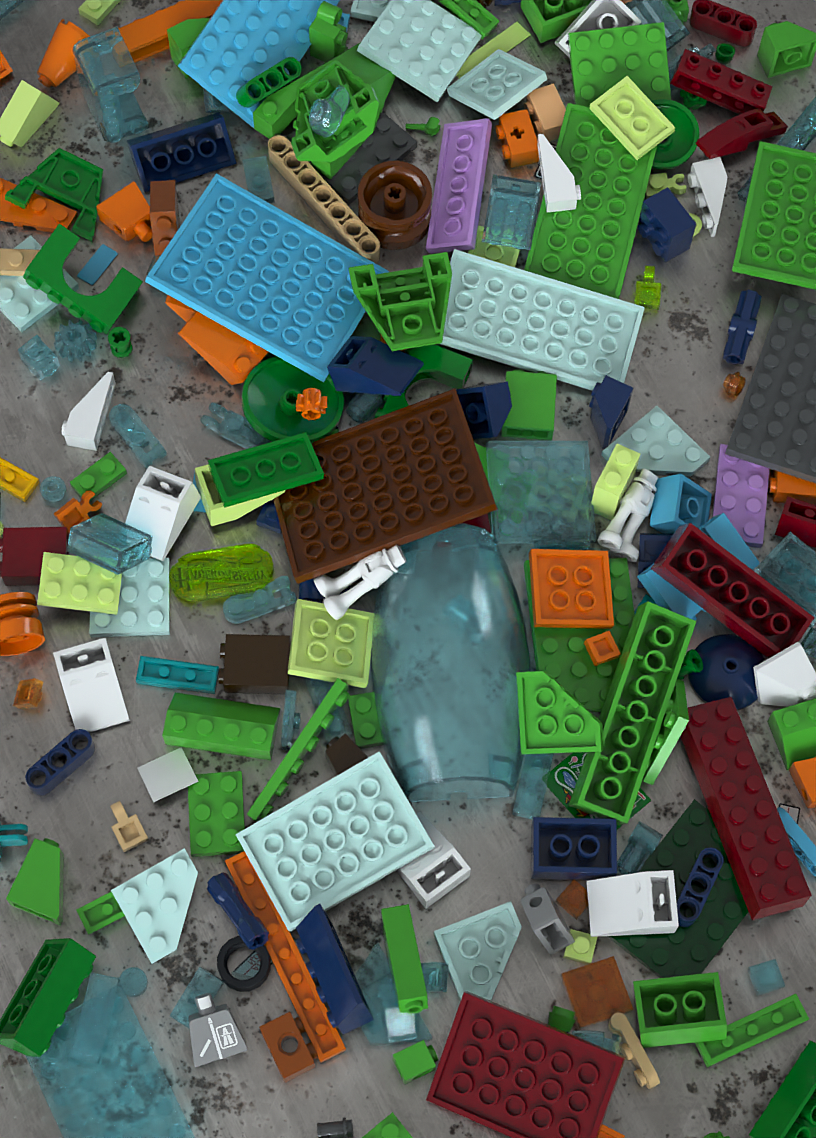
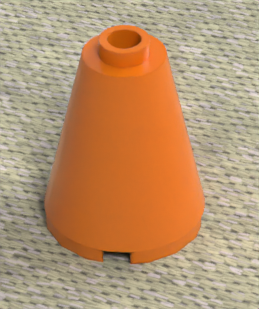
(59, 58)

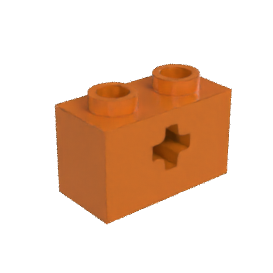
(517, 138)

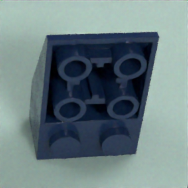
(372, 368)

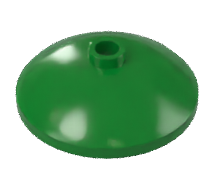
(682, 142)

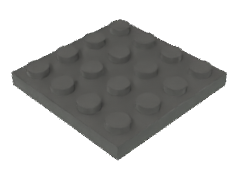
(385, 144)

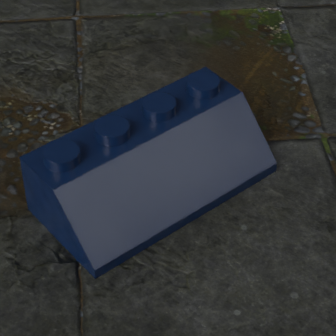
(182, 151)
(333, 971)

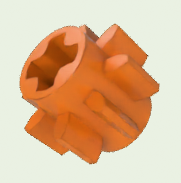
(311, 404)

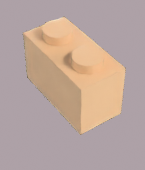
(546, 111)

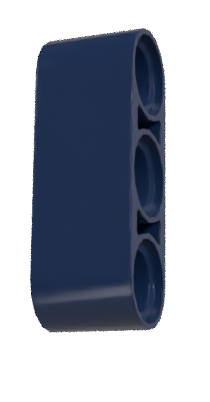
(63, 749)
(706, 877)

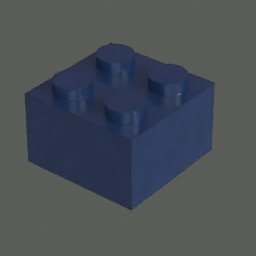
(666, 225)

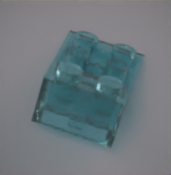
(511, 212)

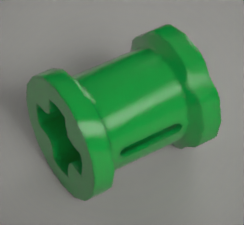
(120, 342)
(688, 665)

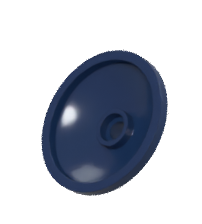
(717, 680)

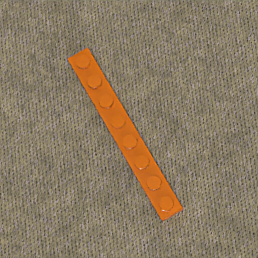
(287, 960)

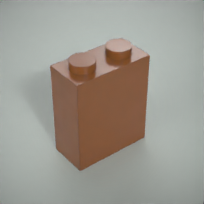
(163, 213)

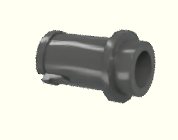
(335, 1129)

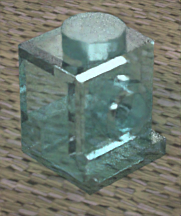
(38, 358)

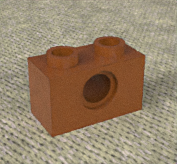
(276, 1033)

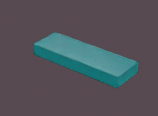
(177, 675)

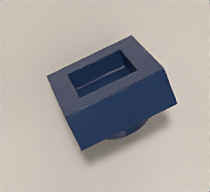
(268, 517)

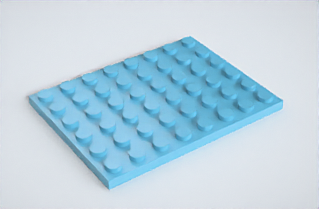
(263, 276)

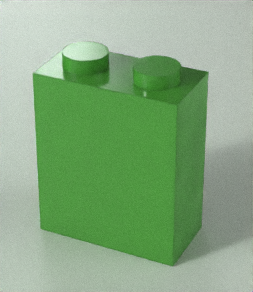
(532, 405)

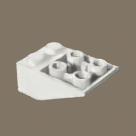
(162, 508)
(91, 686)
(436, 870)
(633, 904)

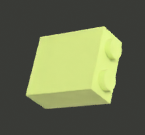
(614, 481)

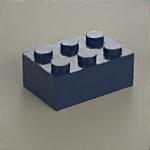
(573, 848)

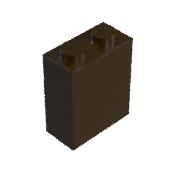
(255, 664)

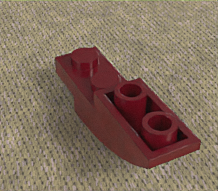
(739, 131)

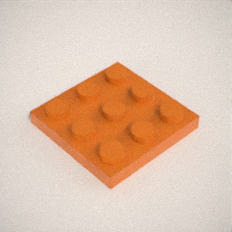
(571, 588)

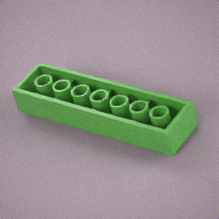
(633, 712)

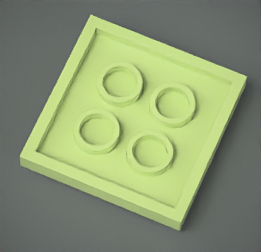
(331, 647)

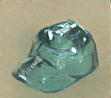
(328, 113)

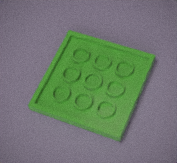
(609, 55)

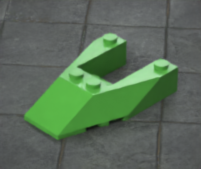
(279, 108)

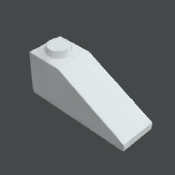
(557, 180)
(89, 415)

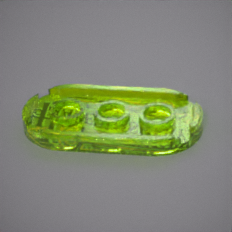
(221, 572)

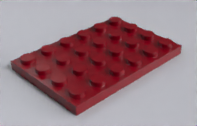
(523, 1074)

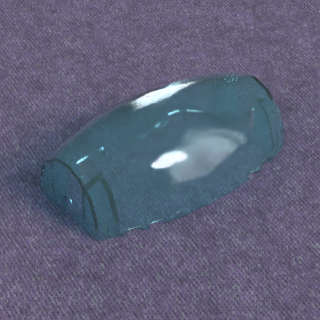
(448, 666)

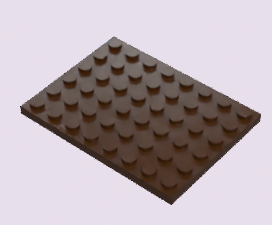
(385, 487)

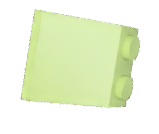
(212, 502)

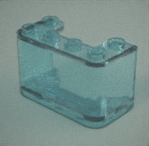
(108, 84)

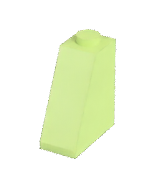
(25, 114)

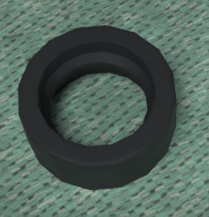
(237, 984)

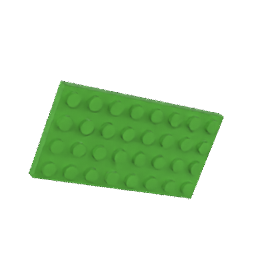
(594, 240)

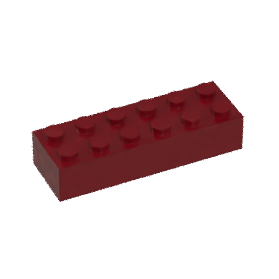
(731, 591)

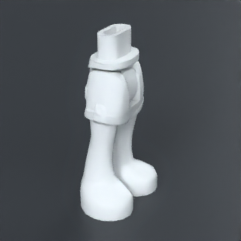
(637, 501)
(373, 569)

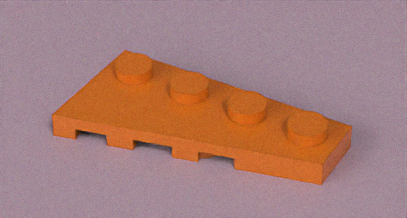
(39, 213)

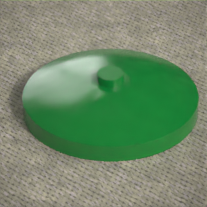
(271, 399)

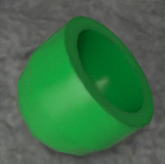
(724, 53)

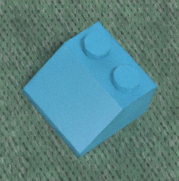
(679, 503)

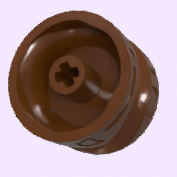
(395, 204)

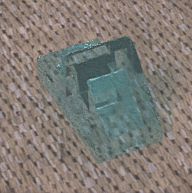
(399, 1025)

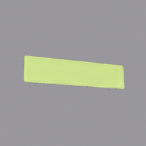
(504, 41)

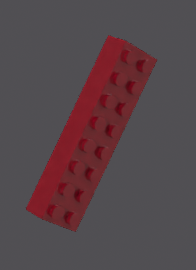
(743, 810)

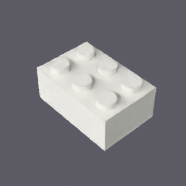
(599, 15)

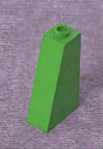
(404, 959)

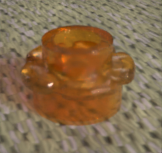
(734, 384)

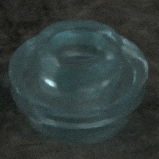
(55, 495)

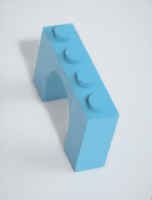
(668, 597)

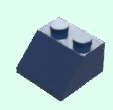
(485, 408)
(609, 408)

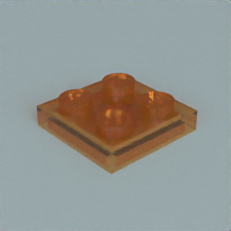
(596, 992)

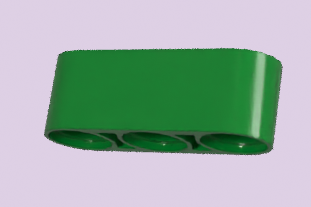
(275, 75)

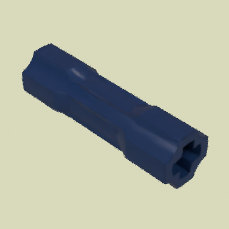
(248, 925)

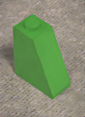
(40, 882)

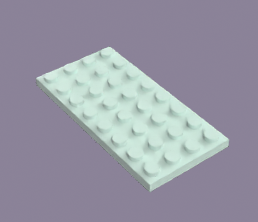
(538, 322)

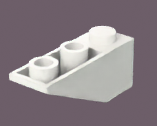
(709, 184)

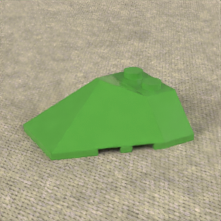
(356, 123)
(407, 303)

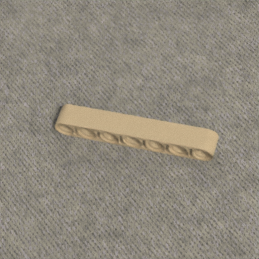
(321, 190)

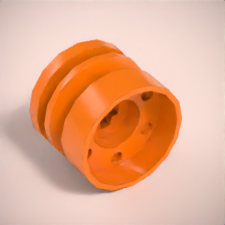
(19, 624)

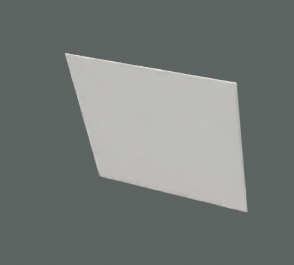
(167, 774)

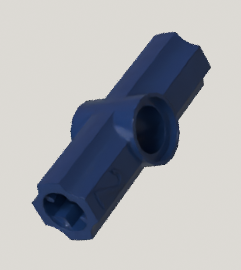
(742, 327)

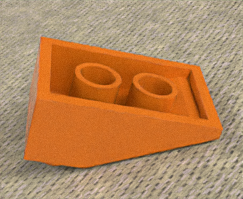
(222, 348)

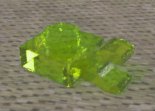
(647, 291)

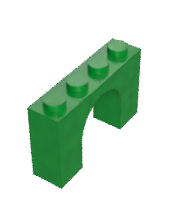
(98, 310)
(439, 366)

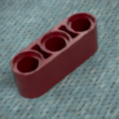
(723, 22)

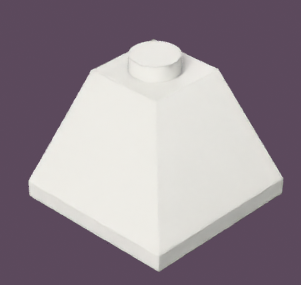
(785, 678)

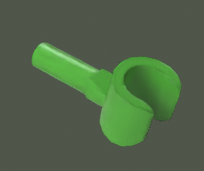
(430, 128)

